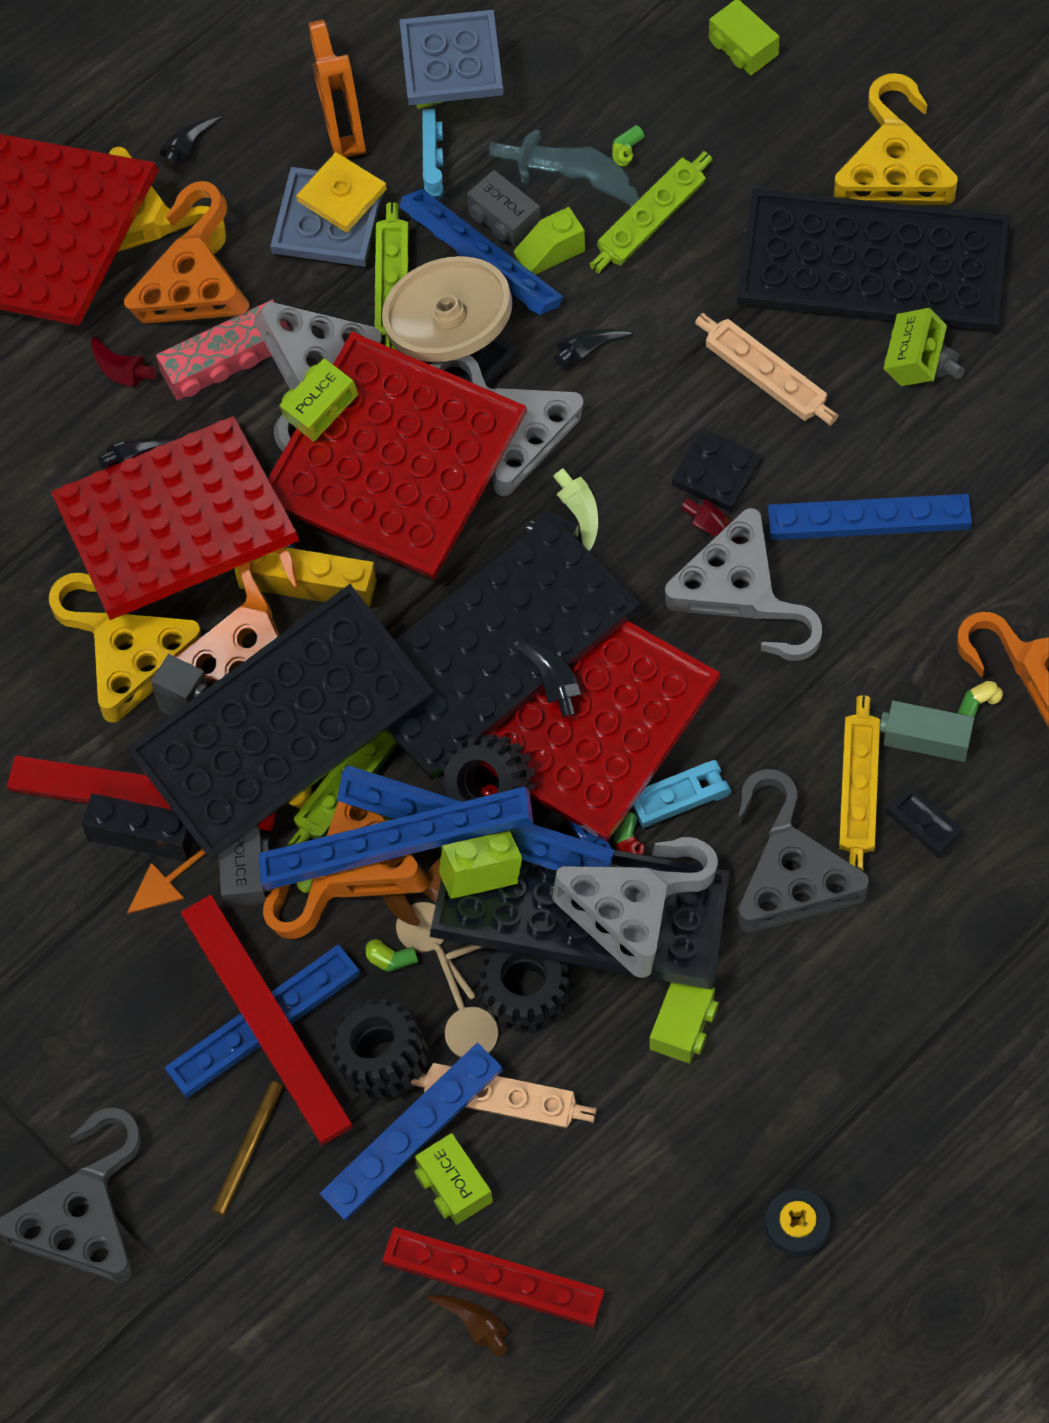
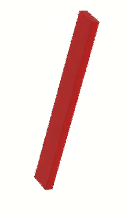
(78, 782)
(266, 1020)

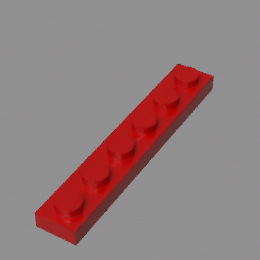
(493, 1277)

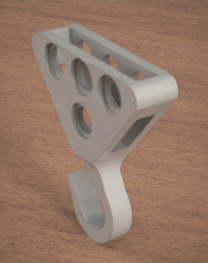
(293, 347)
(535, 424)
(756, 601)
(631, 899)

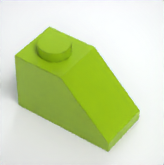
(551, 242)

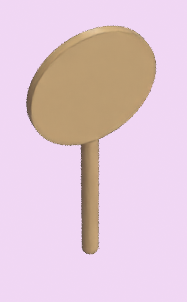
(419, 938)
(469, 1023)

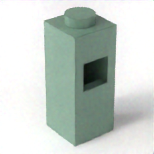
(927, 730)

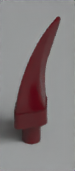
(120, 368)
(707, 517)

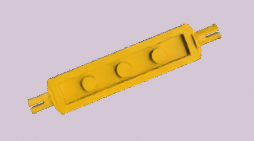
(859, 783)

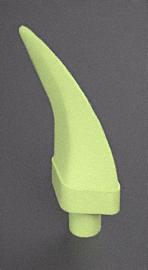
(581, 503)

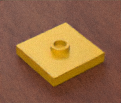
(341, 192)

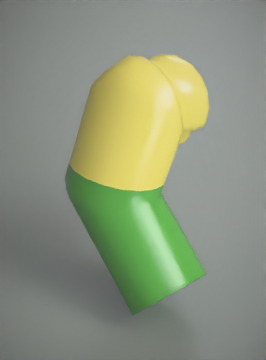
(974, 697)

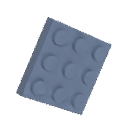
(451, 57)
(310, 236)

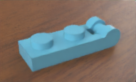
(432, 155)
(680, 793)

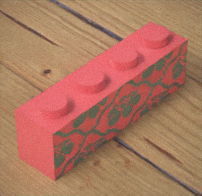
(214, 354)

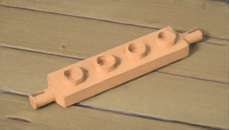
(766, 369)
(520, 1100)

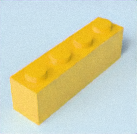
(316, 573)

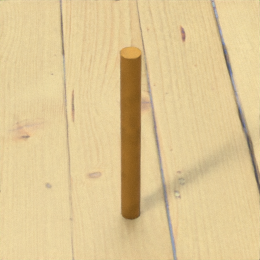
(247, 1148)

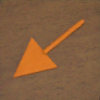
(157, 889)

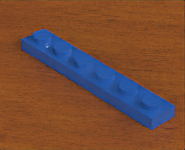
(470, 243)
(869, 517)
(236, 1040)
(411, 1131)

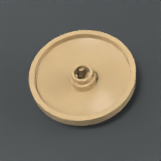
(447, 309)

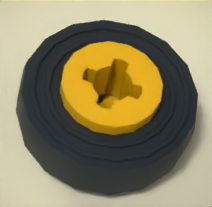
(790, 1234)

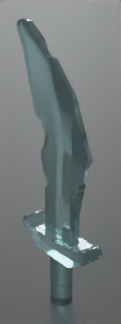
(570, 162)

